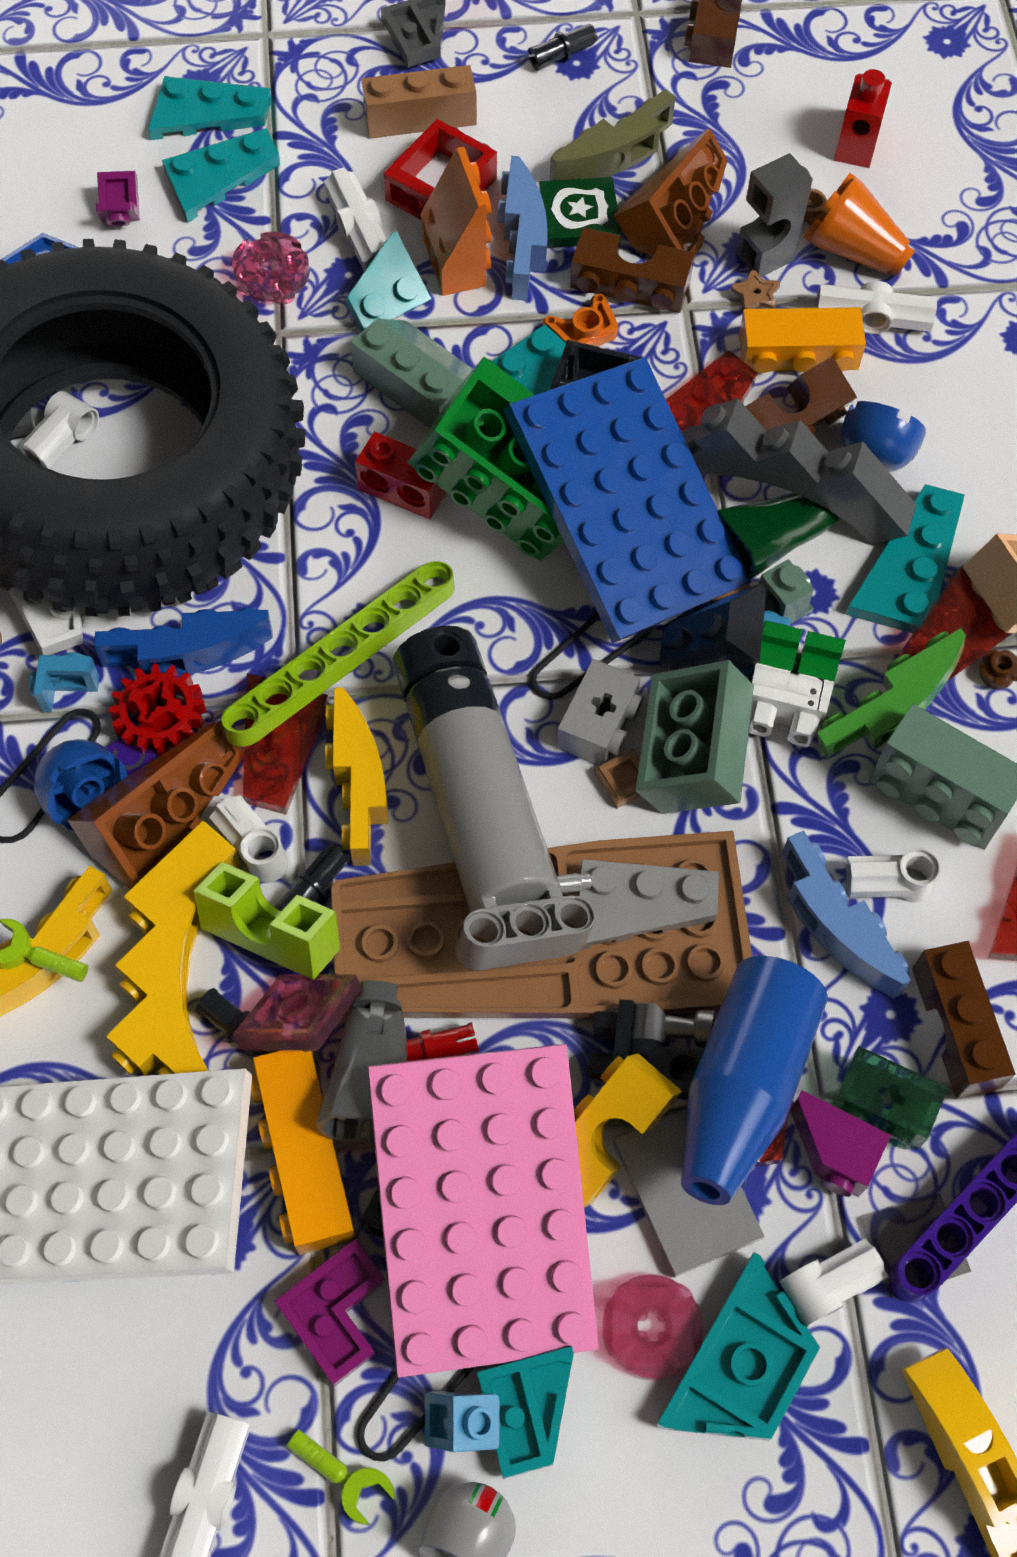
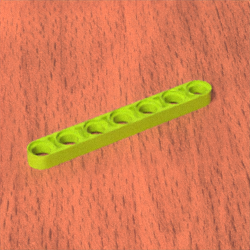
(333, 667)

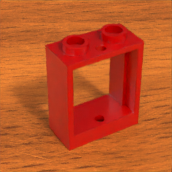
(411, 193)

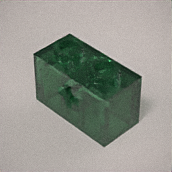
(912, 1097)

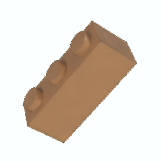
(416, 99)

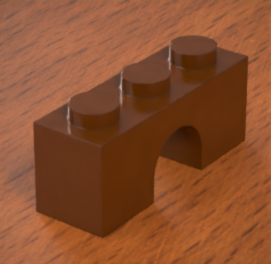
(714, 31)
(655, 283)
(817, 395)
(974, 1044)

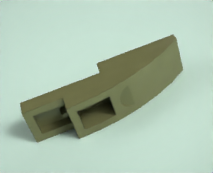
(610, 149)

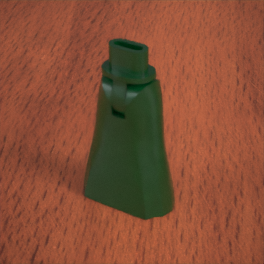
(773, 528)

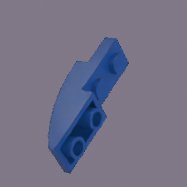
(201, 644)

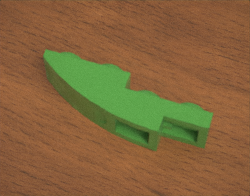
(907, 682)

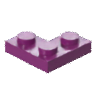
(320, 1307)

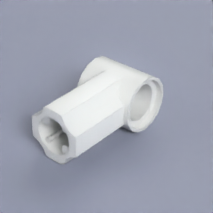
(64, 422)
(250, 837)
(889, 877)
(824, 1286)

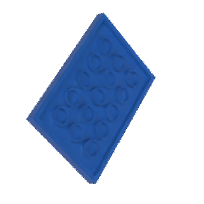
(627, 497)

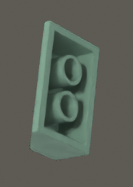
(408, 367)

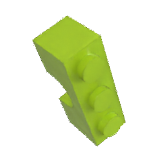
(235, 909)

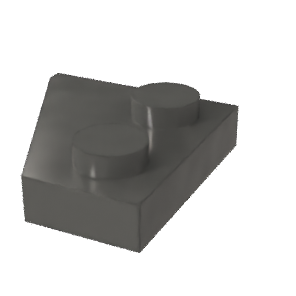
(416, 29)

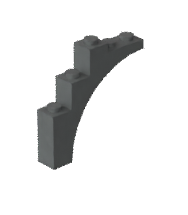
(790, 457)

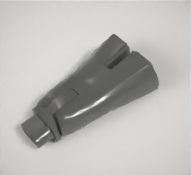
(370, 1037)

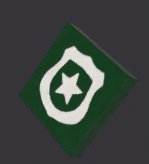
(577, 205)

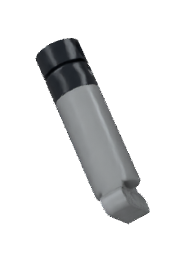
(486, 809)

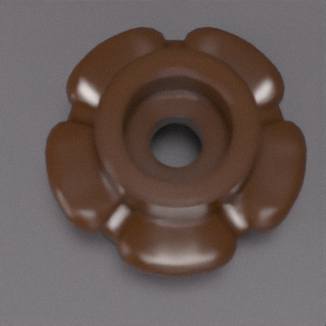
(994, 676)

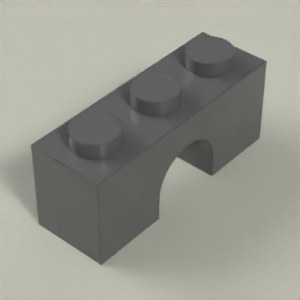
(780, 198)

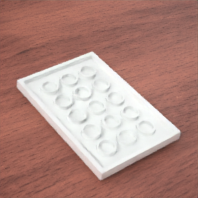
(122, 1176)

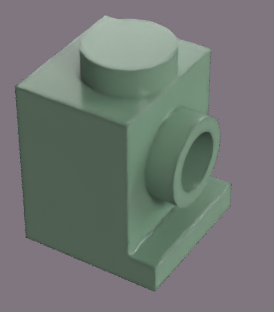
(790, 588)

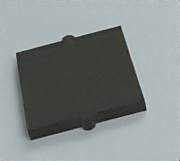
(899, 1227)

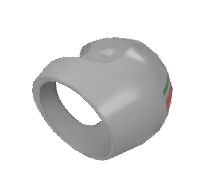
(469, 1523)

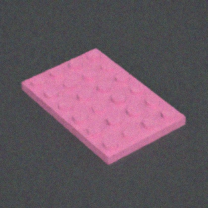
(481, 1209)

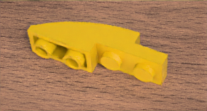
(359, 772)
(64, 931)
(969, 1445)

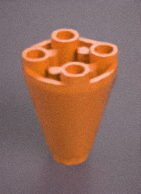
(860, 229)

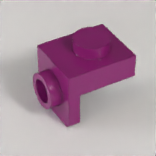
(118, 197)

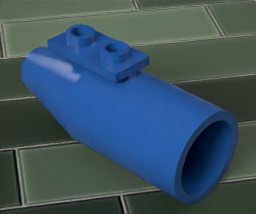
(748, 1074)

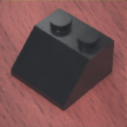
(717, 632)

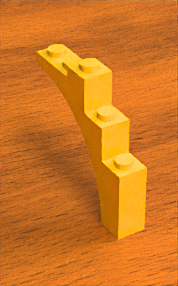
(159, 964)

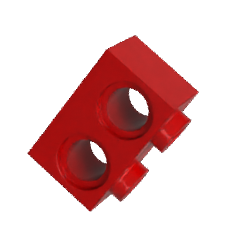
(386, 475)

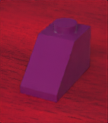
(838, 1144)

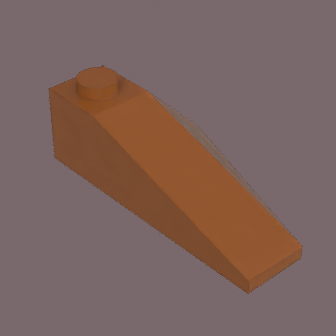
(676, 199)
(157, 805)

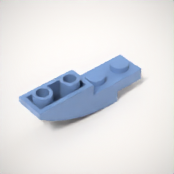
(523, 225)
(847, 933)

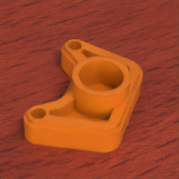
(588, 325)

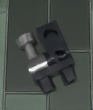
(647, 1031)

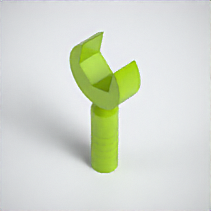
(22, 949)
(337, 1472)

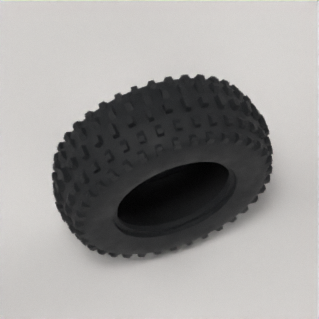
(191, 519)

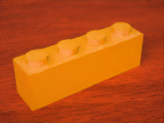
(305, 1158)

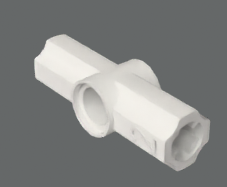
(355, 215)
(881, 306)
(206, 1488)

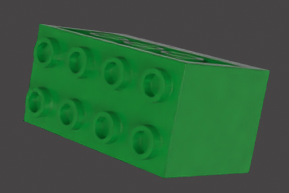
(481, 463)

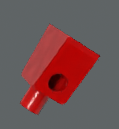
(865, 103)

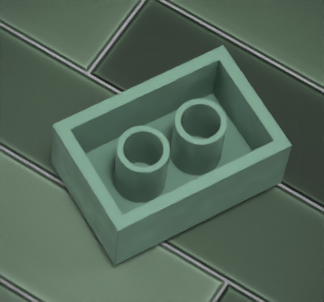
(695, 738)
(947, 777)

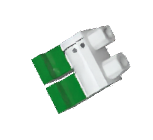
(791, 698)

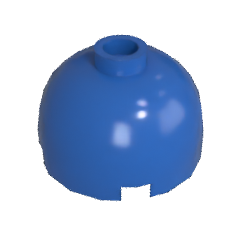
(888, 437)
(73, 777)

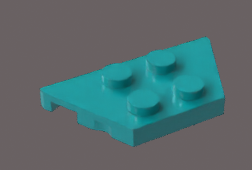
(745, 1364)

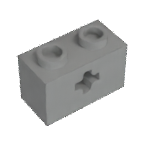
(582, 727)

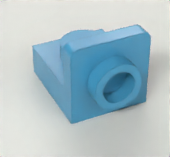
(461, 1421)

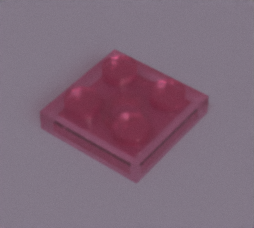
(297, 1012)

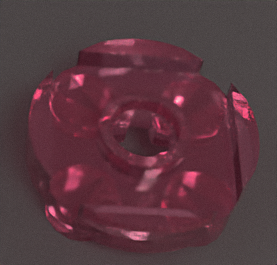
(271, 285)
(631, 1347)

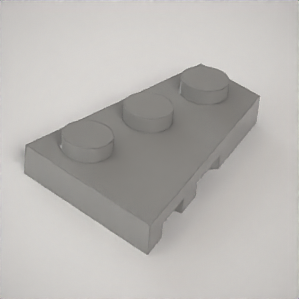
(647, 899)

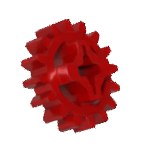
(155, 706)

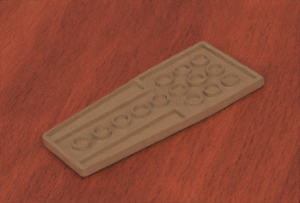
(409, 921)

